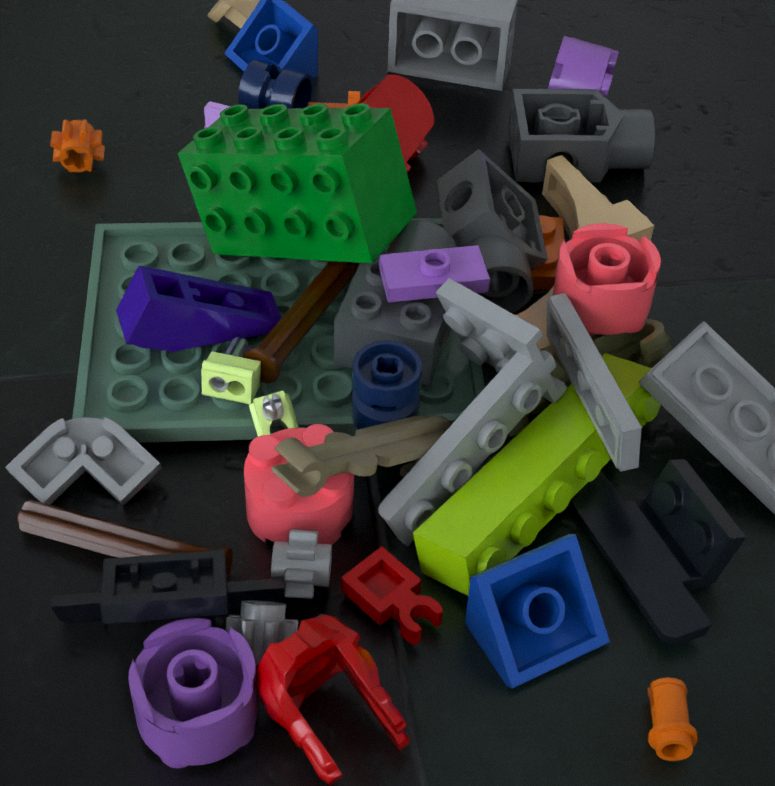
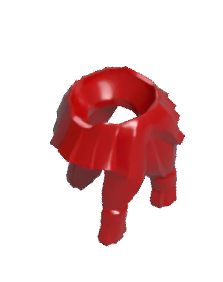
(302, 665)

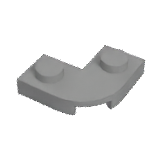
(79, 446)

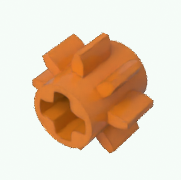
(77, 145)

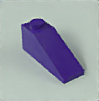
(189, 311)

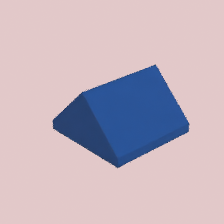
(276, 36)
(535, 611)

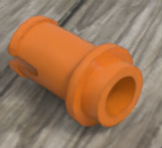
(671, 731)

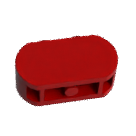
(409, 109)

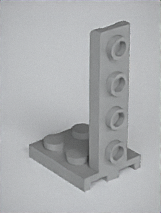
(522, 379)

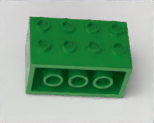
(300, 182)

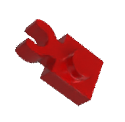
(389, 589)

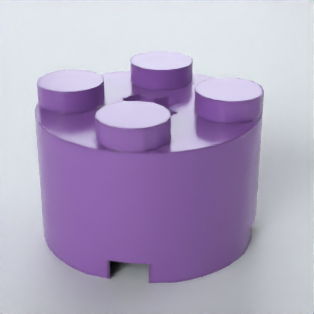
(583, 66)
(194, 692)

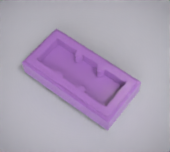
(423, 272)

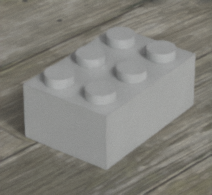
(453, 40)

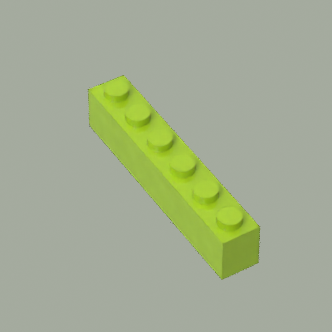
(523, 485)

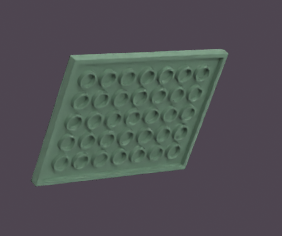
(160, 391)

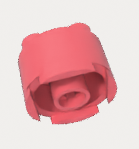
(608, 278)
(277, 509)

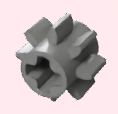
(302, 563)
(262, 625)

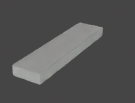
(594, 383)

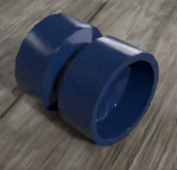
(266, 85)
(385, 383)

